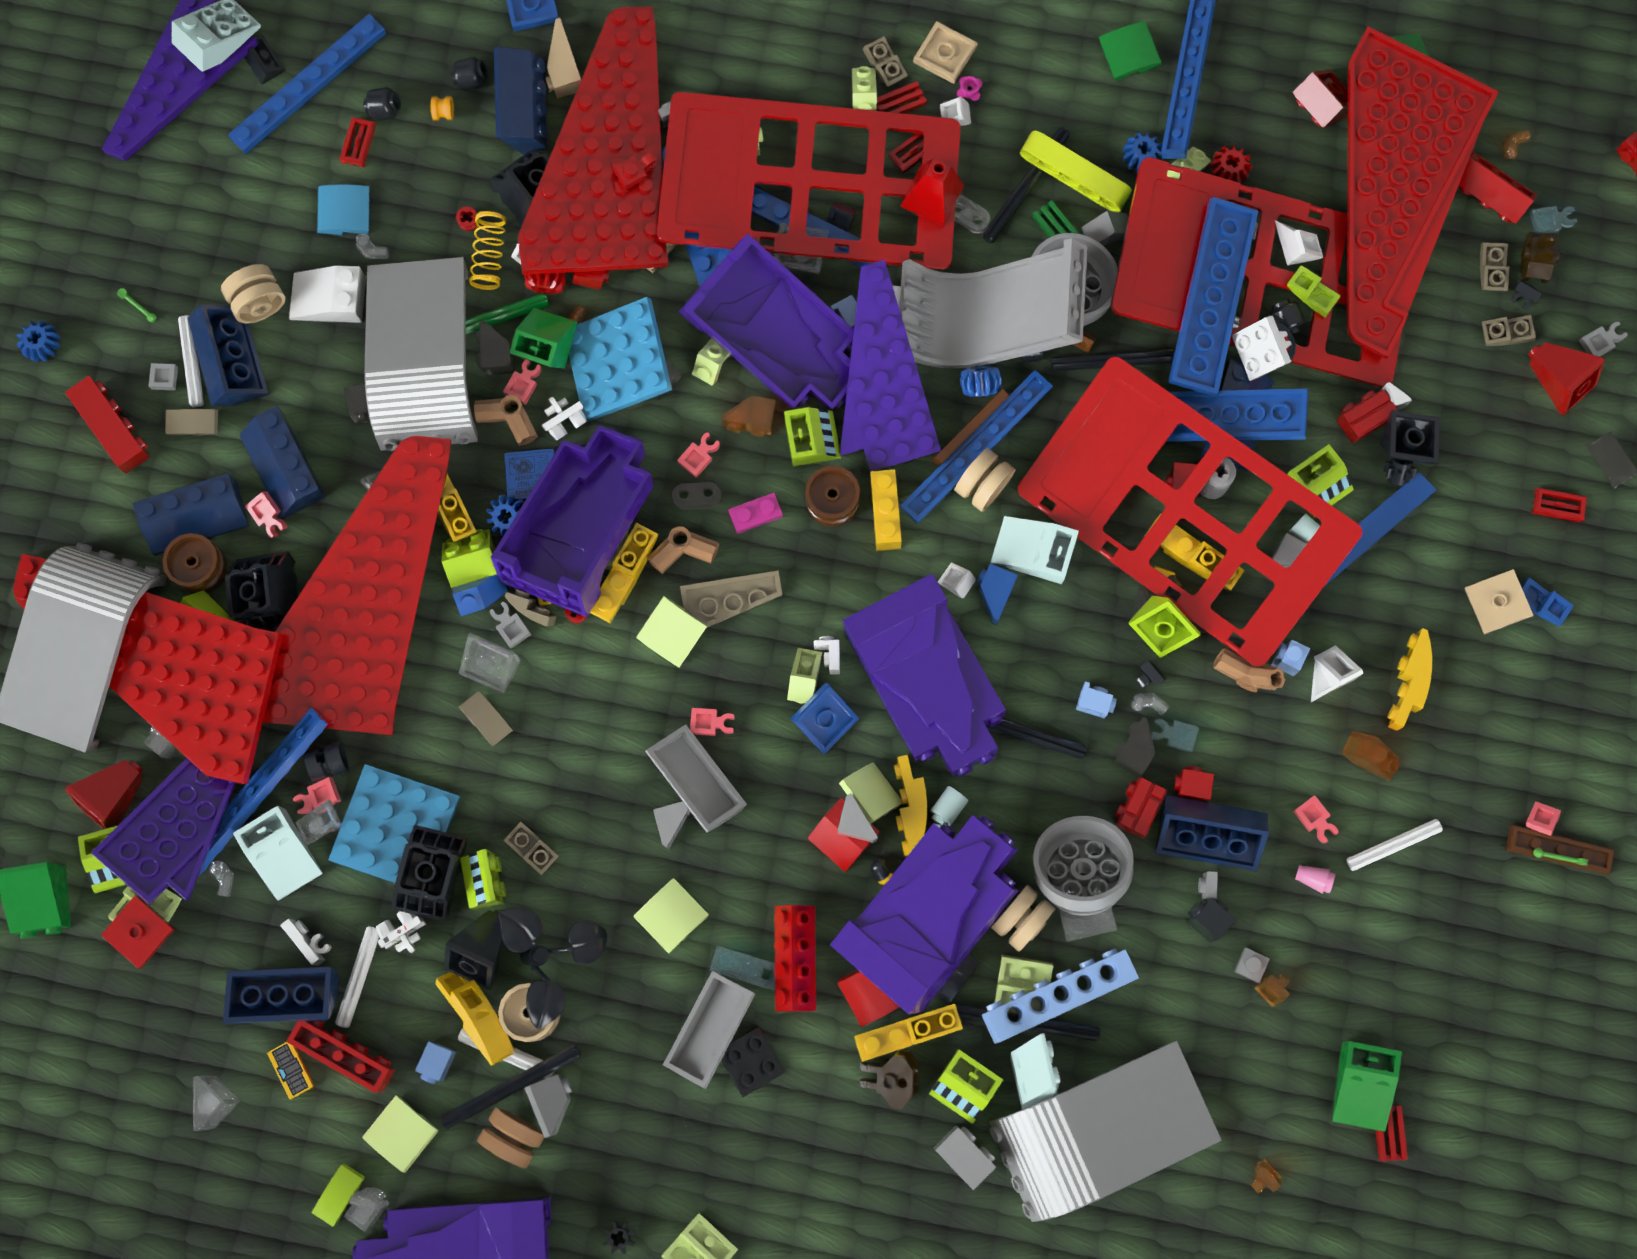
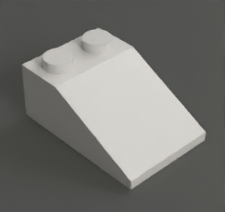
(328, 294)

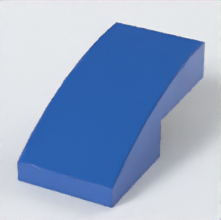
(1546, 604)

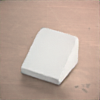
(956, 109)
(1396, 396)
(957, 580)

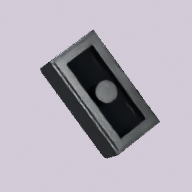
(263, 61)

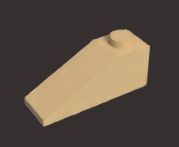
(561, 64)

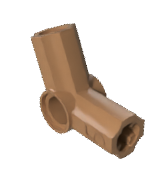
(496, 410)
(695, 546)
(1248, 675)

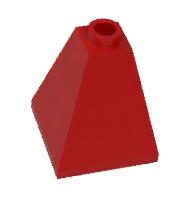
(933, 192)
(1565, 373)
(107, 793)

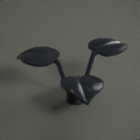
(519, 931)

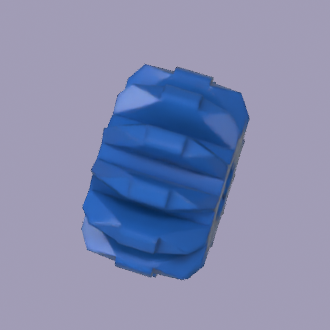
(1141, 144)
(38, 341)
(980, 381)
(501, 507)

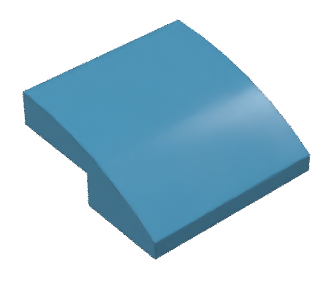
(343, 209)

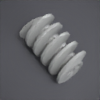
(1220, 480)

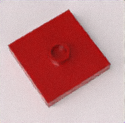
(138, 932)

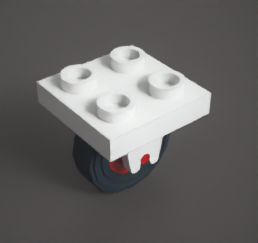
(1264, 347)

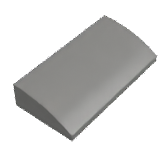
(696, 778)
(709, 1029)

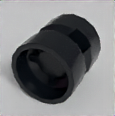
(325, 761)

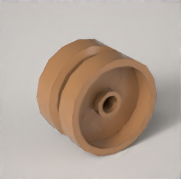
(508, 1141)

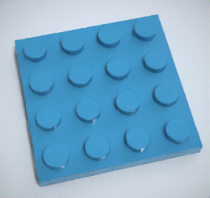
(618, 360)
(382, 819)

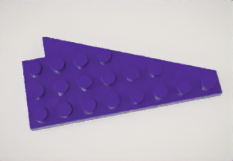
(165, 88)
(884, 391)
(168, 834)

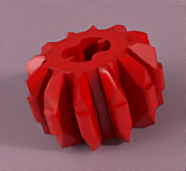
(1227, 159)
(545, 283)

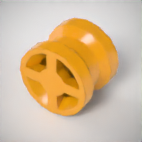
(442, 108)

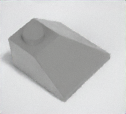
(550, 1102)

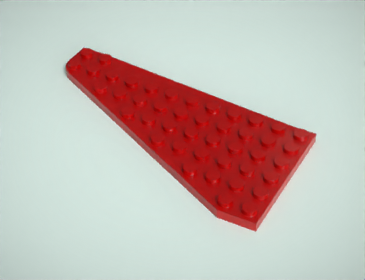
(1406, 156)
(581, 209)
(358, 610)
(191, 677)

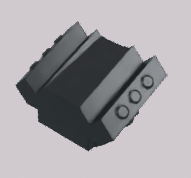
(519, 182)
(261, 590)
(428, 873)

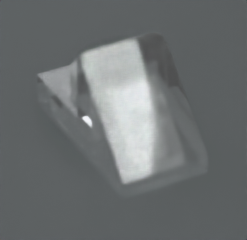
(319, 823)

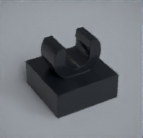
(841, 216)
(1526, 291)
(1151, 674)

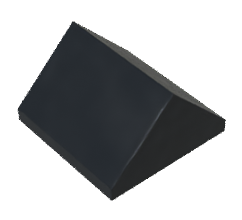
(1412, 437)

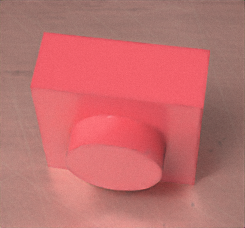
(1543, 818)

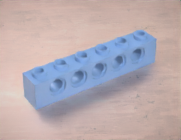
(1120, 971)

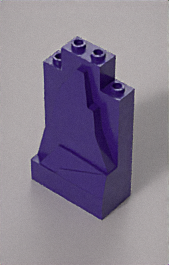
(774, 326)
(575, 520)
(927, 676)
(931, 912)
(464, 1232)

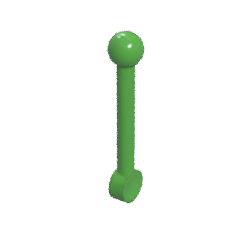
(123, 294)
(1538, 852)

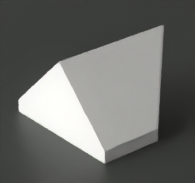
(1298, 244)
(1332, 671)

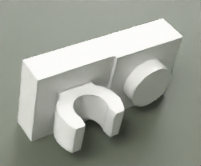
(297, 932)

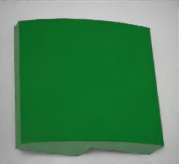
(1130, 50)

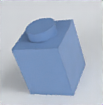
(435, 1062)

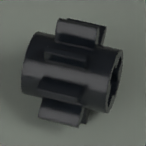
(1399, 471)
(612, 1239)

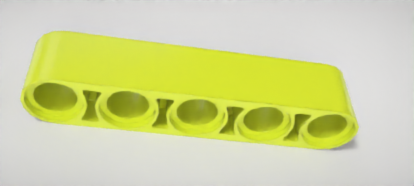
(1075, 171)

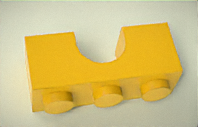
(885, 510)

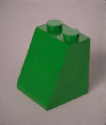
(35, 899)

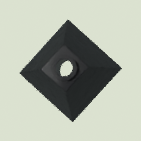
(476, 950)

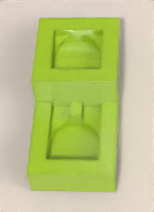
(1309, 289)
(338, 1194)

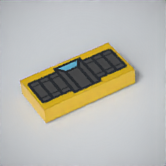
(290, 1070)

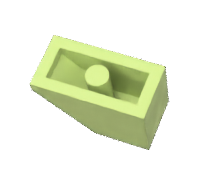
(804, 675)

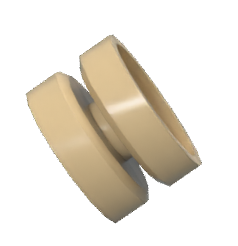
(253, 293)
(981, 477)
(1023, 918)
(515, 1021)

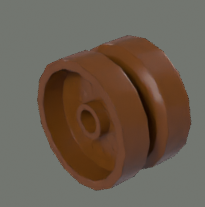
(829, 482)
(194, 563)

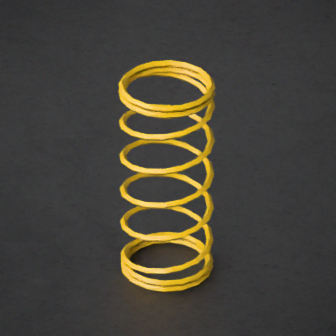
(486, 277)

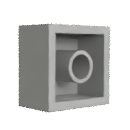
(965, 1157)

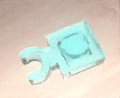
(1550, 220)
(1179, 736)

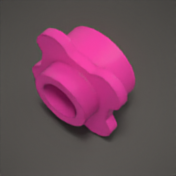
(972, 82)

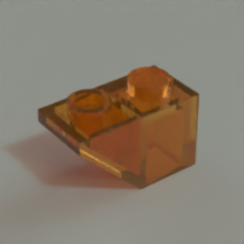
(751, 415)
(1371, 755)

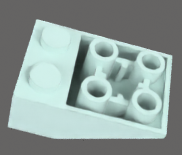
(213, 33)
(1035, 548)
(278, 852)
(1034, 1072)

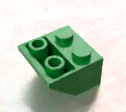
(544, 338)

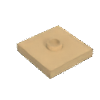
(945, 52)
(1498, 601)

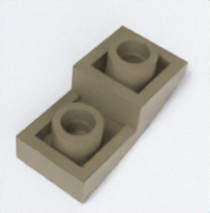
(885, 62)
(1493, 267)
(1508, 331)
(192, 422)
(525, 605)
(485, 718)
(531, 848)

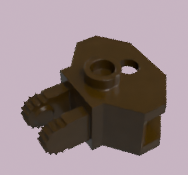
(1539, 256)
(895, 1078)

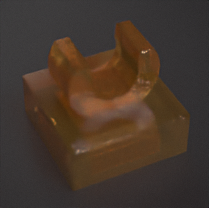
(1273, 989)
(1266, 1177)

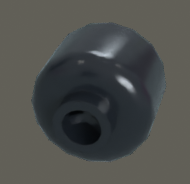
(469, 73)
(382, 103)
(1289, 314)

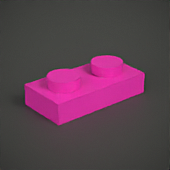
(755, 513)

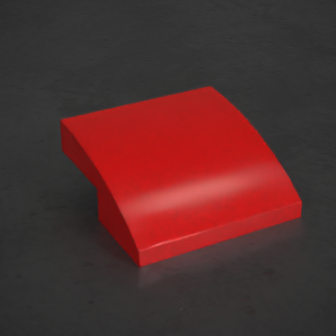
(865, 998)

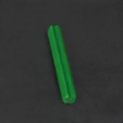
(507, 312)

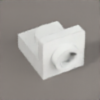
(831, 658)

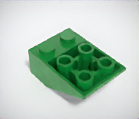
(1365, 1085)

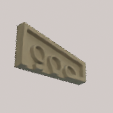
(728, 597)

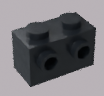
(1210, 919)

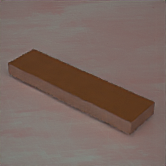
(953, 444)
(1525, 840)

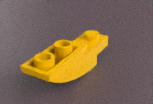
(453, 514)
(1194, 555)
(625, 572)
(1416, 671)
(914, 817)
(478, 1016)
(908, 1032)

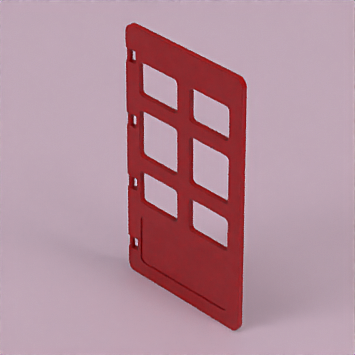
(715, 168)
(1164, 245)
(1108, 450)

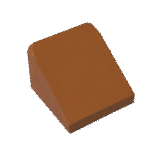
(1088, 342)

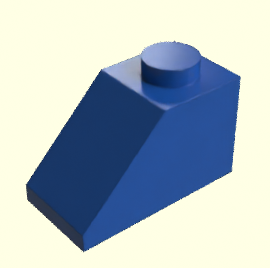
(995, 589)
(478, 594)

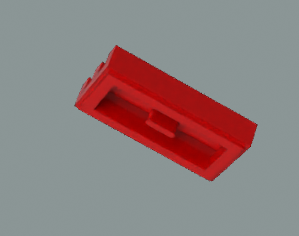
(899, 93)
(366, 143)
(898, 162)
(1538, 501)
(1391, 1138)

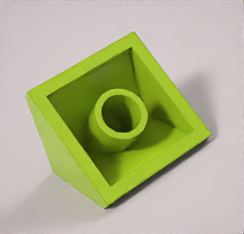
(1163, 625)

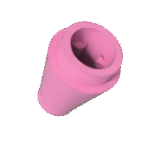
(1316, 878)

